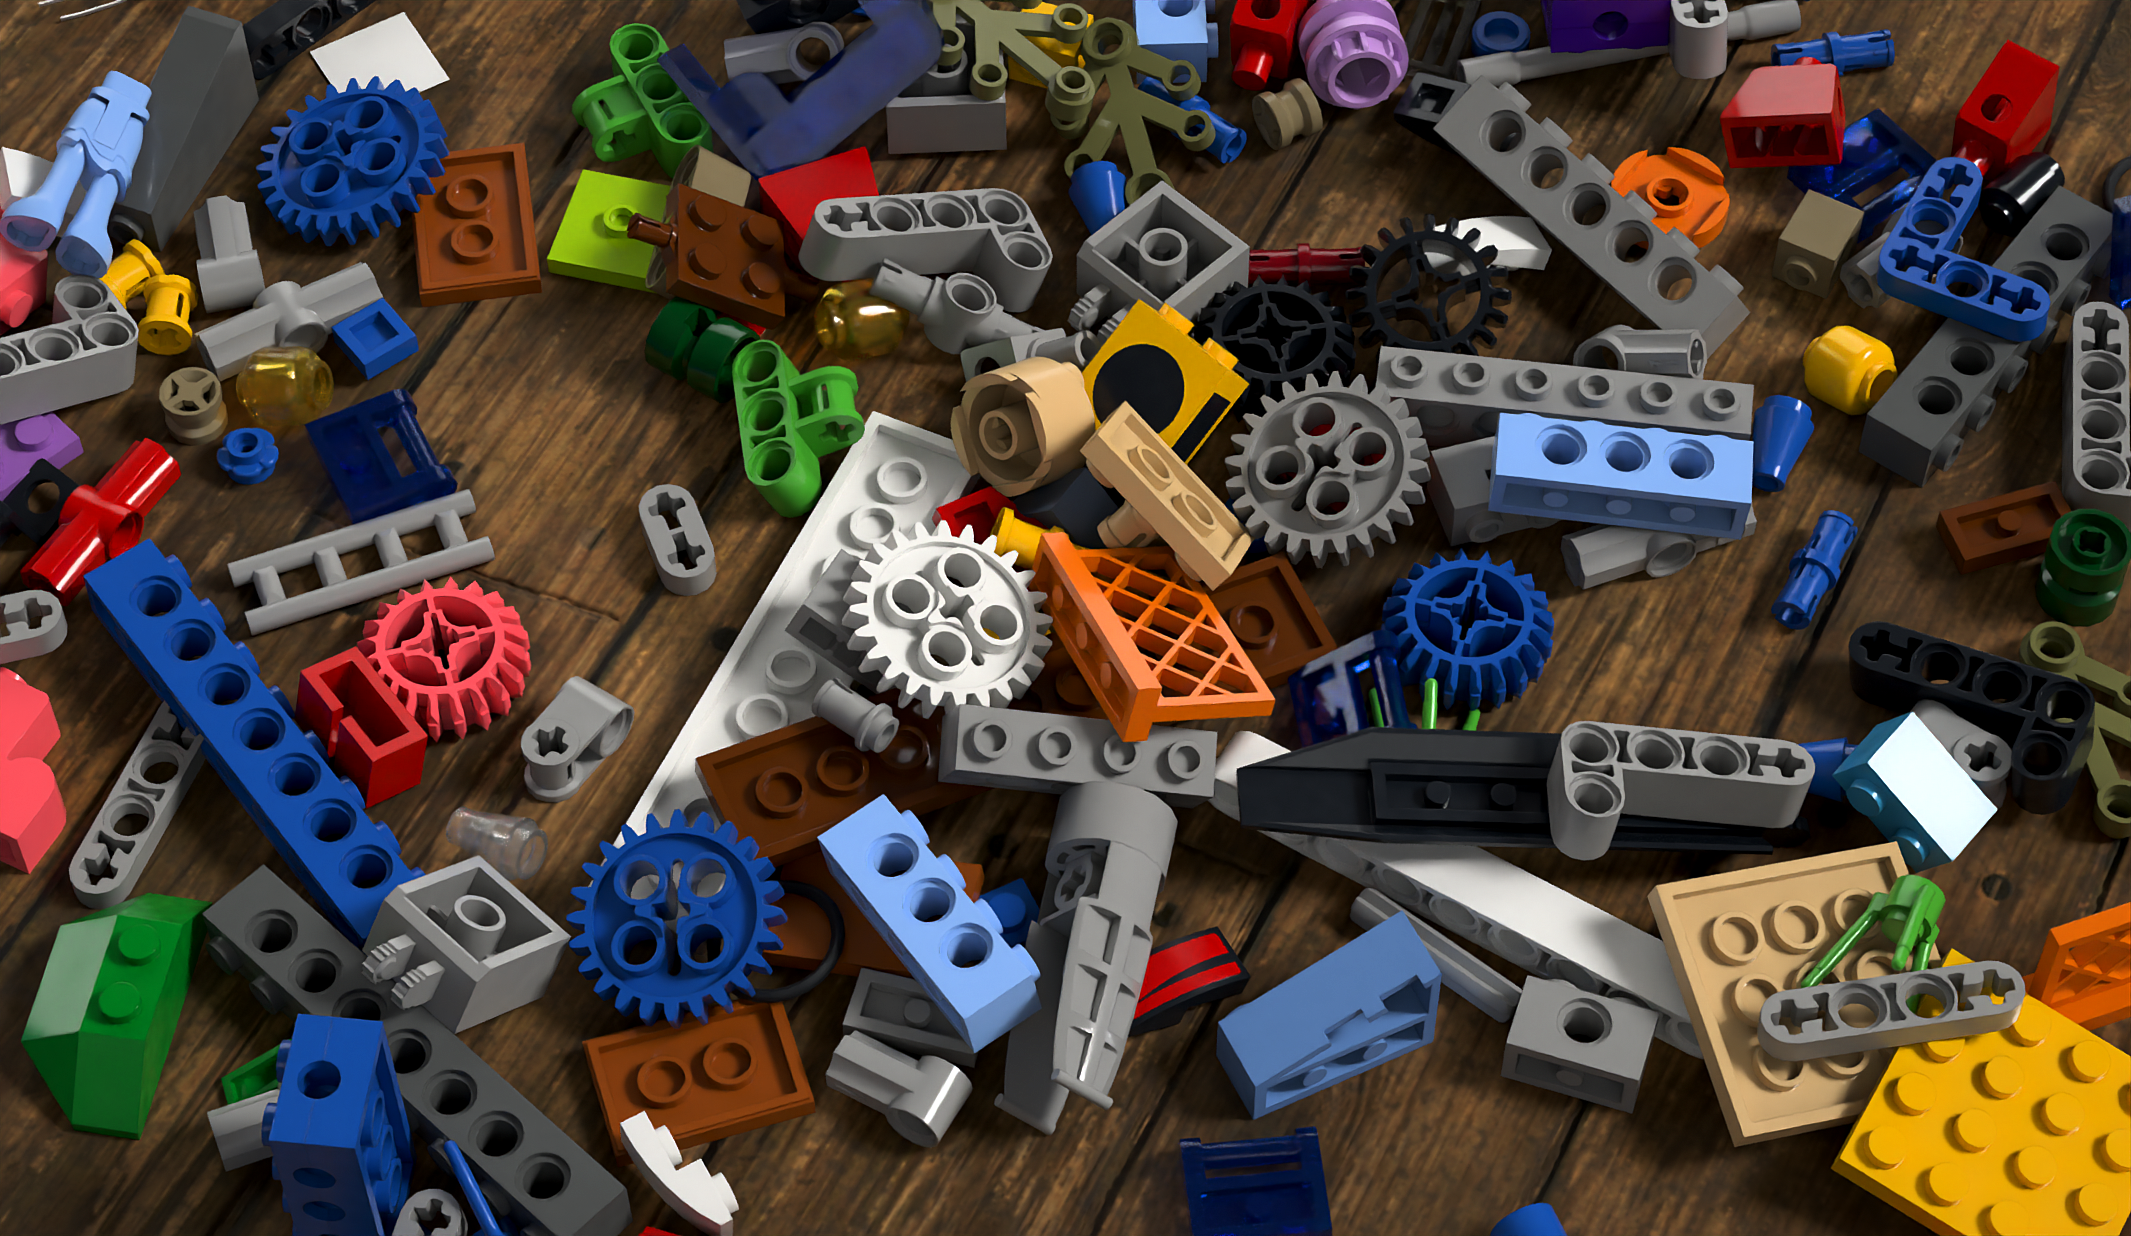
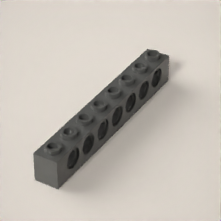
(269, 915)

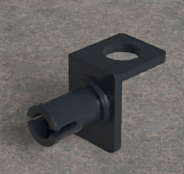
(15, 510)

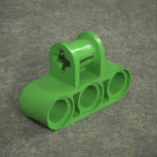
(641, 105)
(791, 423)

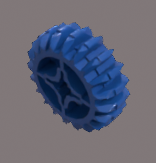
(1501, 648)

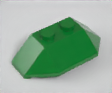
(114, 1008)

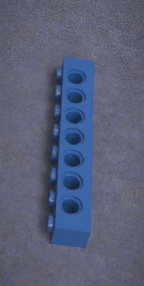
(146, 583)

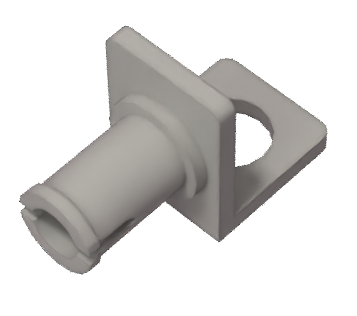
(1051, 344)

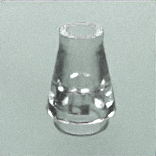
(504, 841)

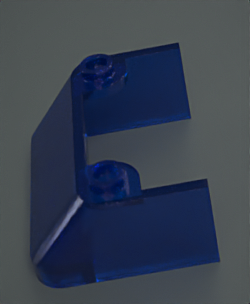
(784, 131)

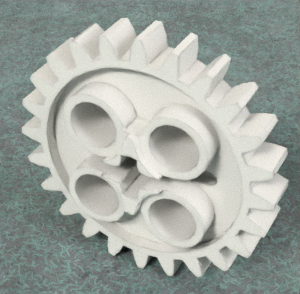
(947, 619)

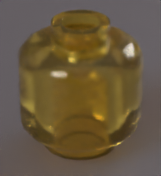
(858, 323)
(285, 386)

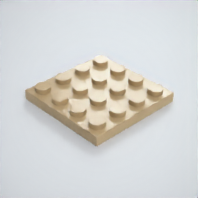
(1760, 934)

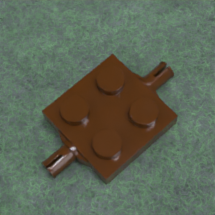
(724, 256)

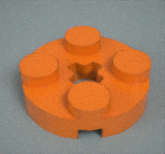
(1680, 173)

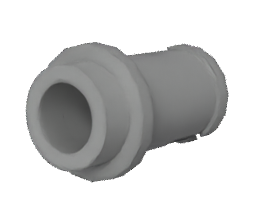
(868, 724)

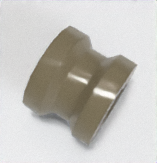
(1287, 113)
(197, 390)

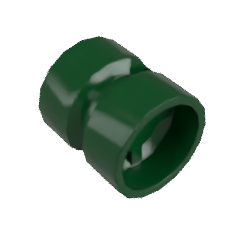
(697, 346)
(2083, 567)

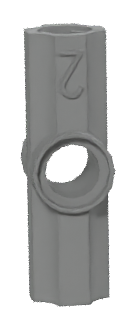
(287, 317)
(1617, 551)

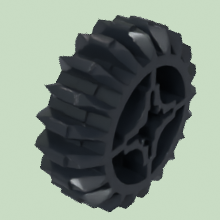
(1454, 287)
(1278, 338)

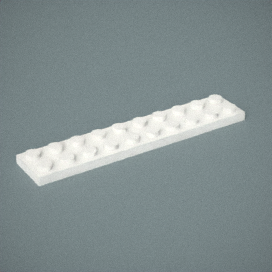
(769, 676)

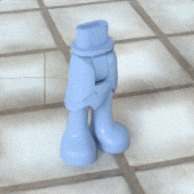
(100, 150)

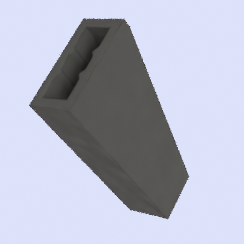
(195, 112)

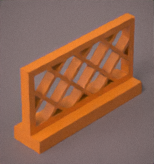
(1106, 643)
(2094, 977)

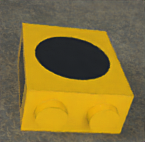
(1164, 377)

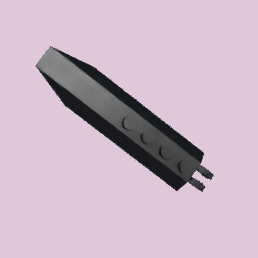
(1453, 792)

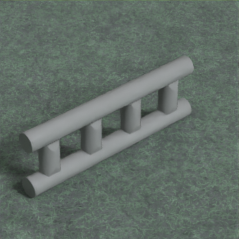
(342, 592)

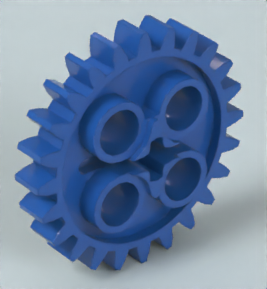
(352, 161)
(736, 914)

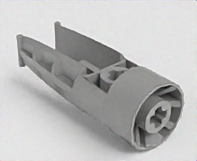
(1089, 946)

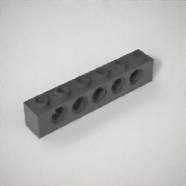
(1963, 368)

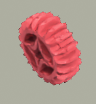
(480, 643)

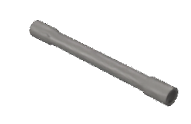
(1747, 23)

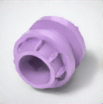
(1352, 51)

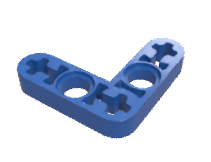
(1933, 255)

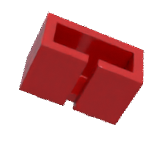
(361, 725)

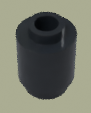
(2019, 192)

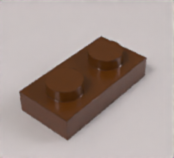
(2001, 527)

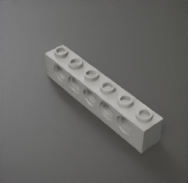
(1476, 131)
(1464, 394)

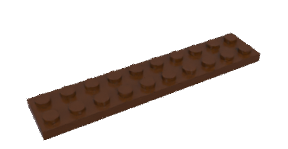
(812, 775)

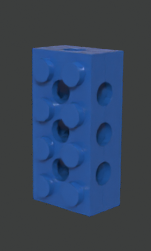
(339, 1129)

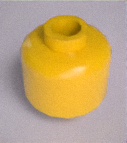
(1848, 369)

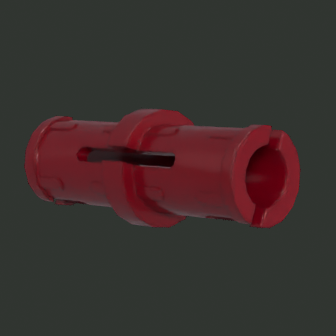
(1304, 263)

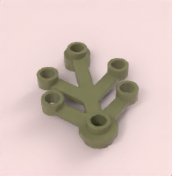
(1069, 88)
(1130, 106)
(2065, 643)

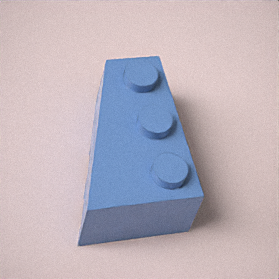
(1333, 1019)

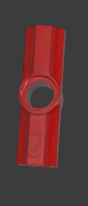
(102, 520)

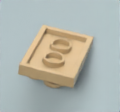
(1162, 500)

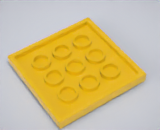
(2000, 1129)

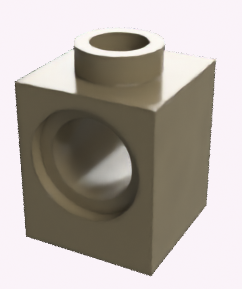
(1817, 244)

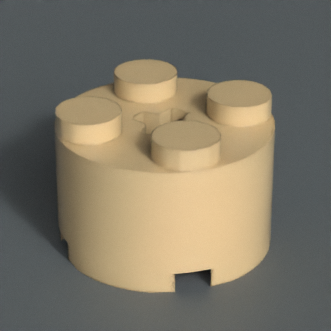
(1023, 424)

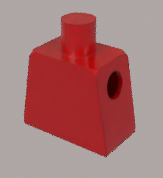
(1264, 40)
(2006, 110)
(1786, 117)
(797, 191)

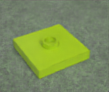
(594, 230)

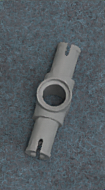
(953, 311)

